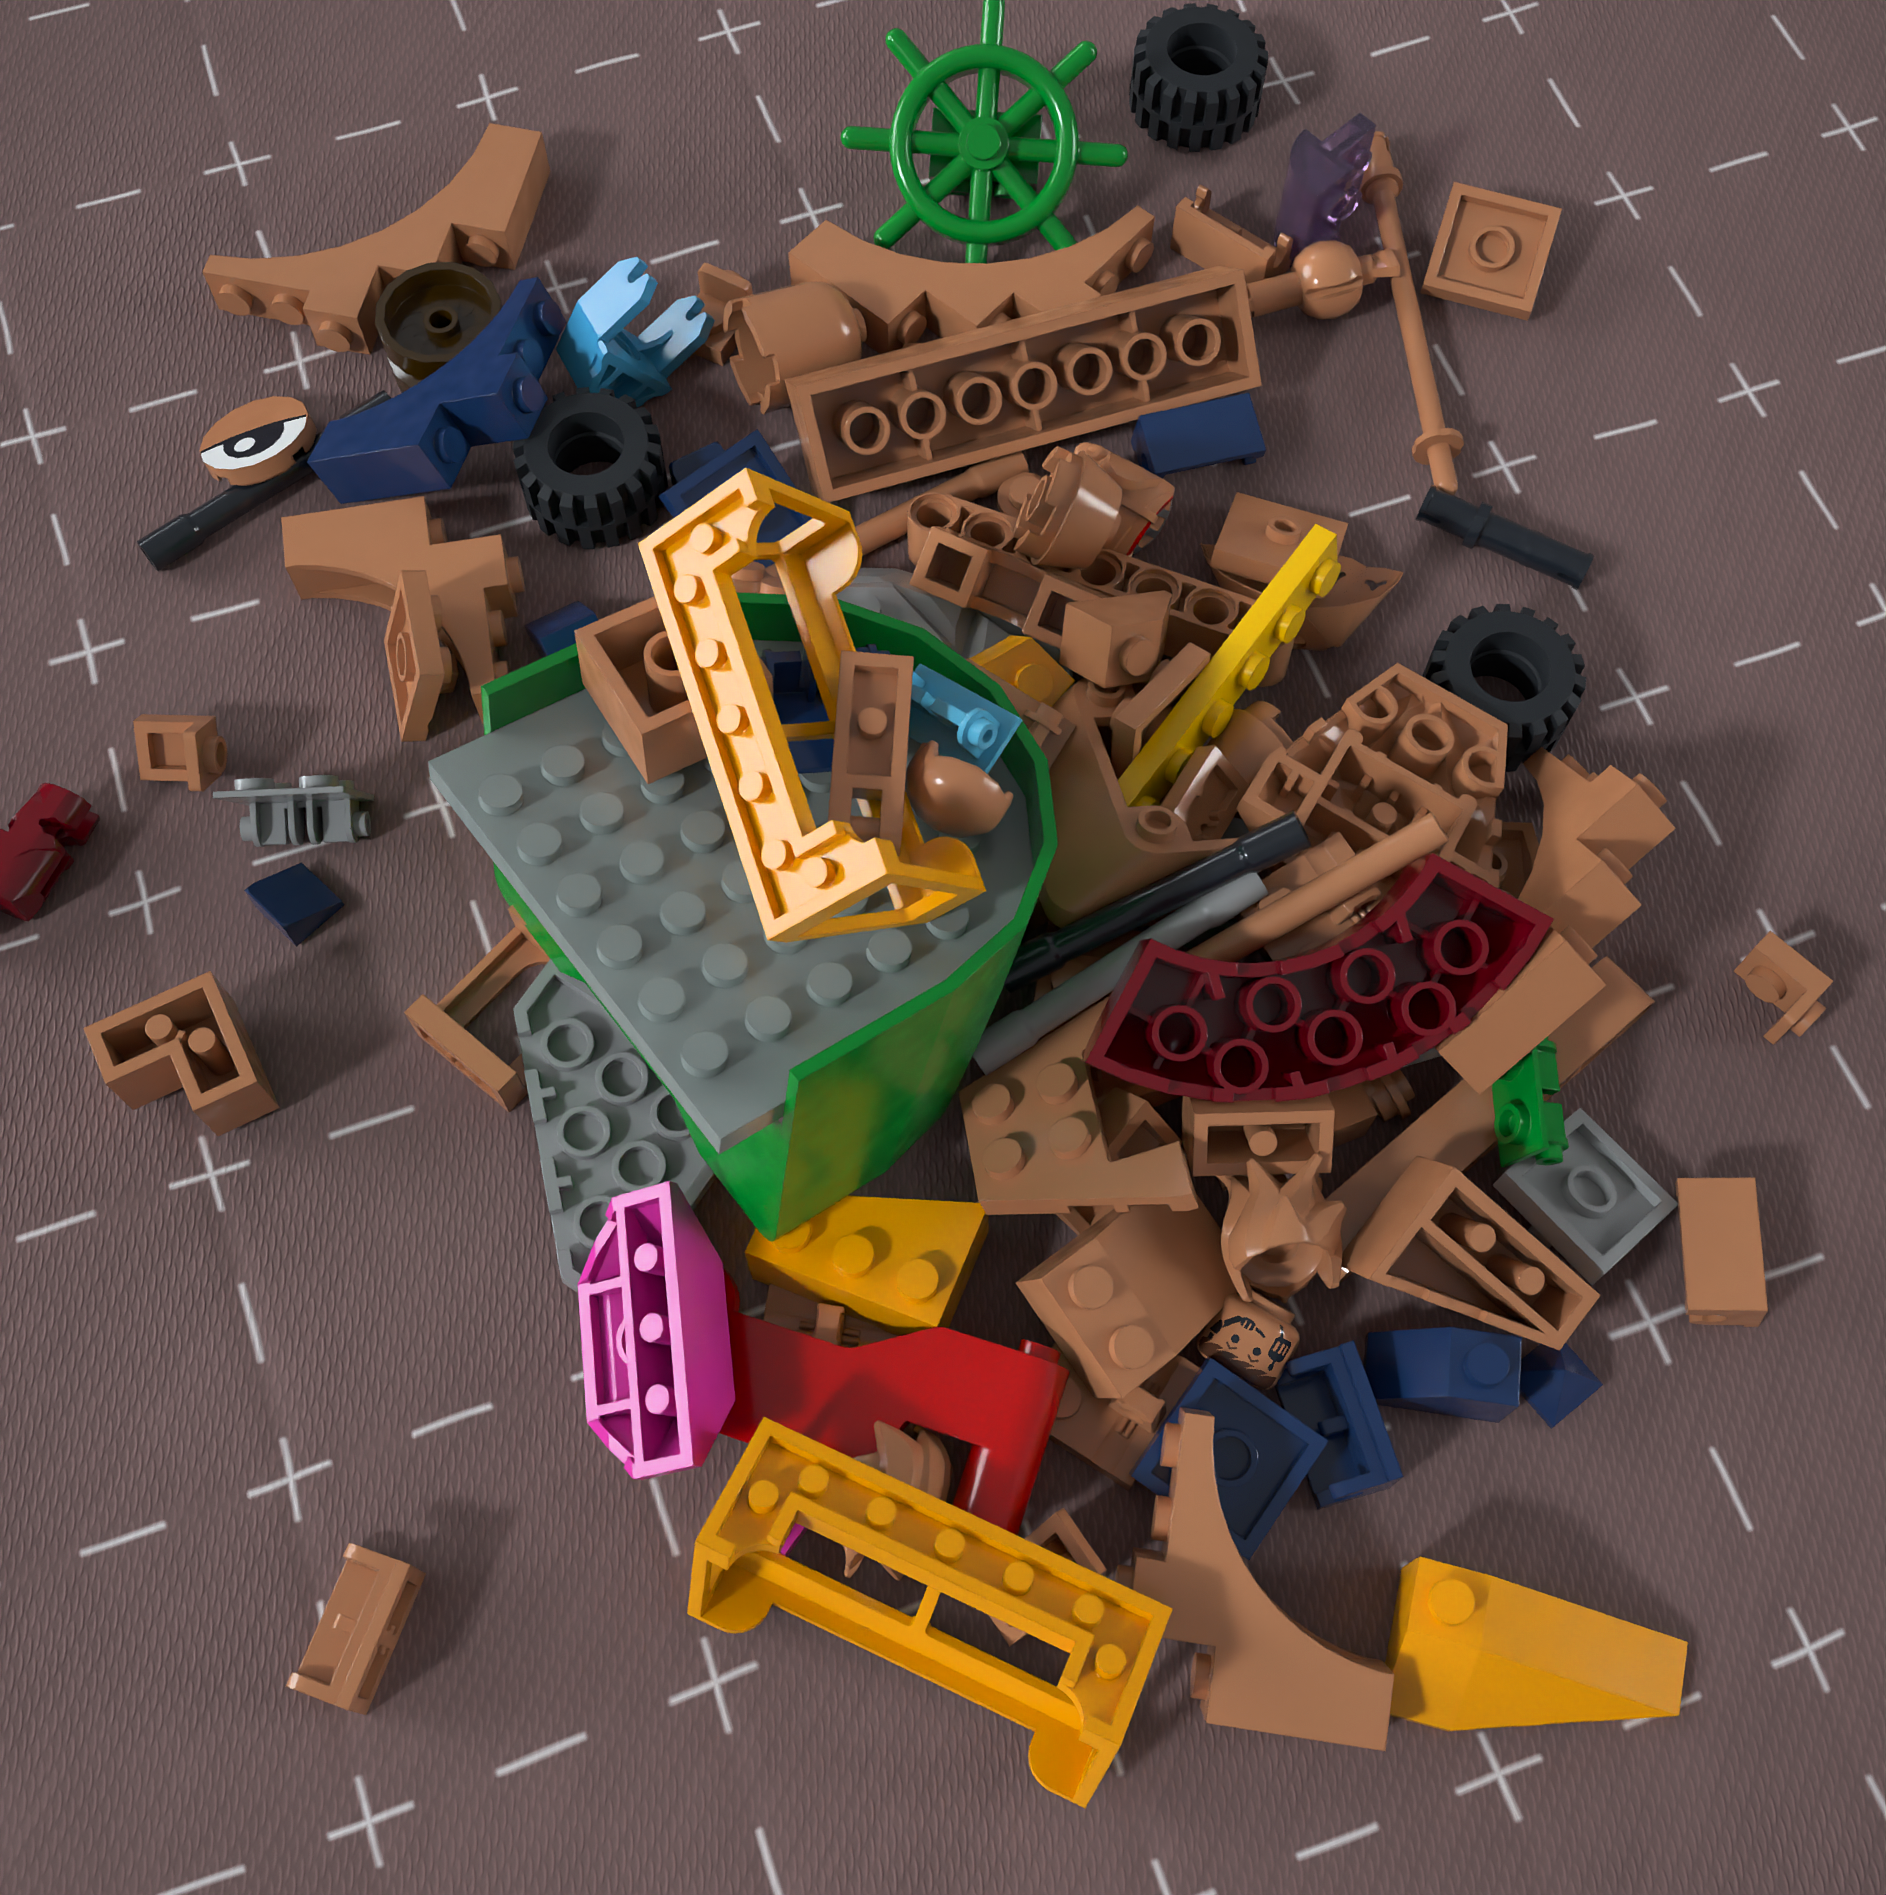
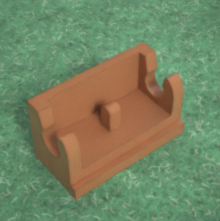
(1216, 241)
(1721, 1251)
(358, 1630)

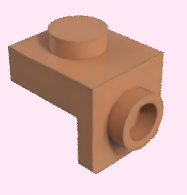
(180, 749)

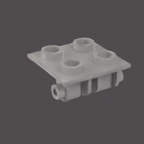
(279, 810)

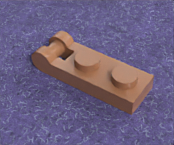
(871, 742)

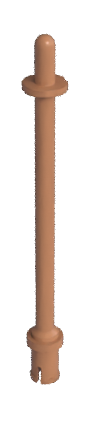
(1437, 443)

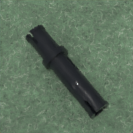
(1504, 537)

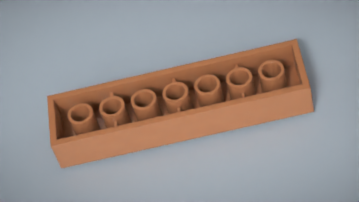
(1024, 382)

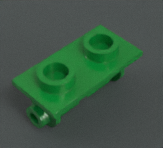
(1522, 1118)

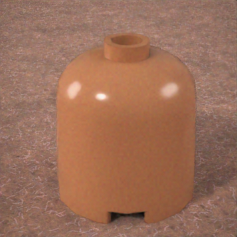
(788, 336)

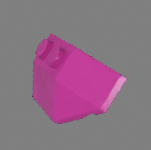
(655, 1334)

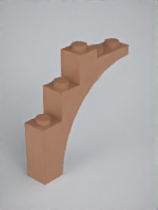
(335, 291)
(909, 293)
(1579, 877)

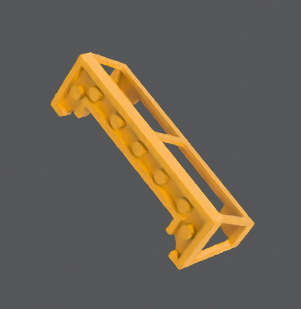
(792, 867)
(1093, 1618)

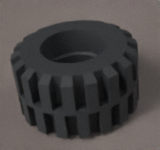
(1197, 77)
(597, 505)
(1525, 655)

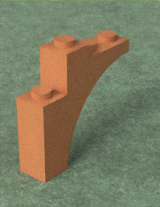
(364, 548)
(1259, 1661)

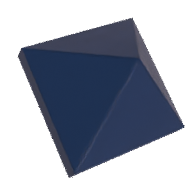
(1555, 1382)

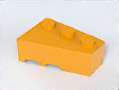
(879, 1259)

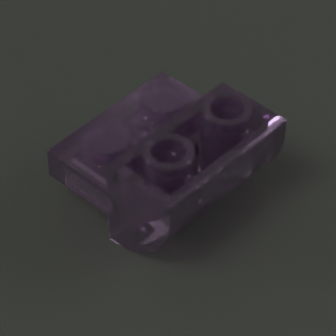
(1323, 183)

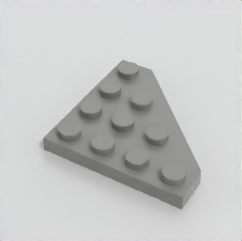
(596, 1115)

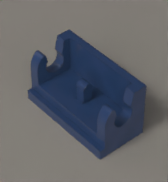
(1198, 436)
(1337, 1402)

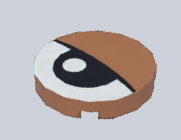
(257, 440)

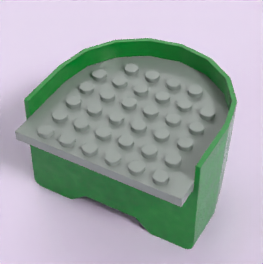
(785, 1058)

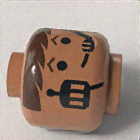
(1251, 1339)

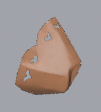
(1331, 619)

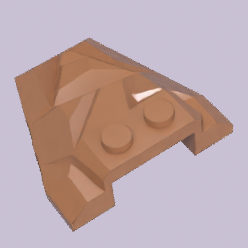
(1387, 762)

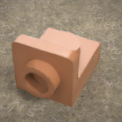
(716, 290)
(1788, 981)

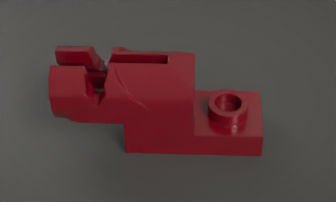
(34, 847)

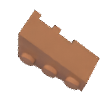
(1465, 1253)

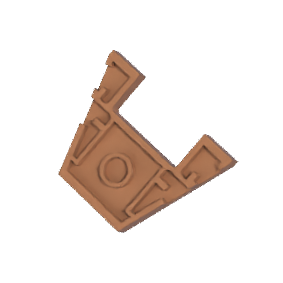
(1043, 1140)

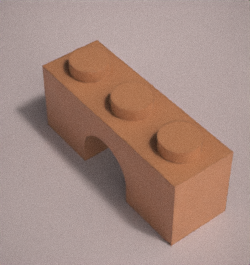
(997, 584)

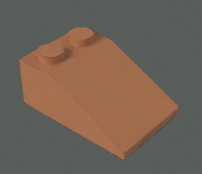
(1131, 1293)

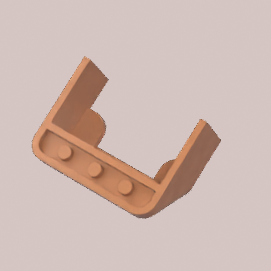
(1101, 841)

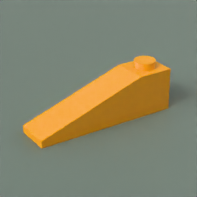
(1505, 1655)

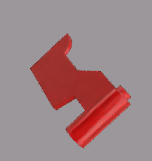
(928, 1378)

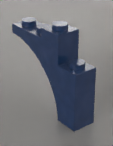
(473, 400)

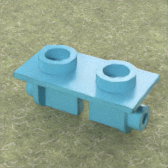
(958, 720)

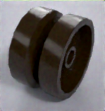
(432, 317)

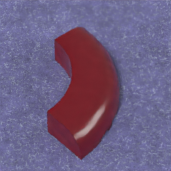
(1326, 1014)

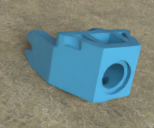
(608, 356)

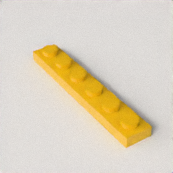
(1234, 667)

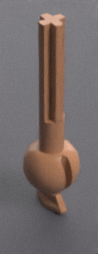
(1322, 281)

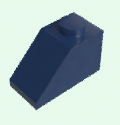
(1445, 1371)

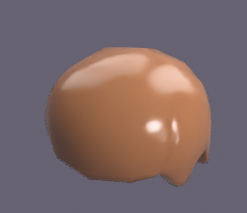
(953, 794)

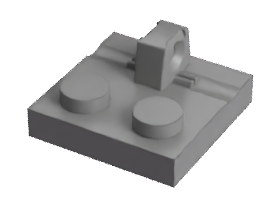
(1591, 1202)

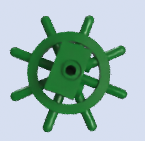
(983, 146)

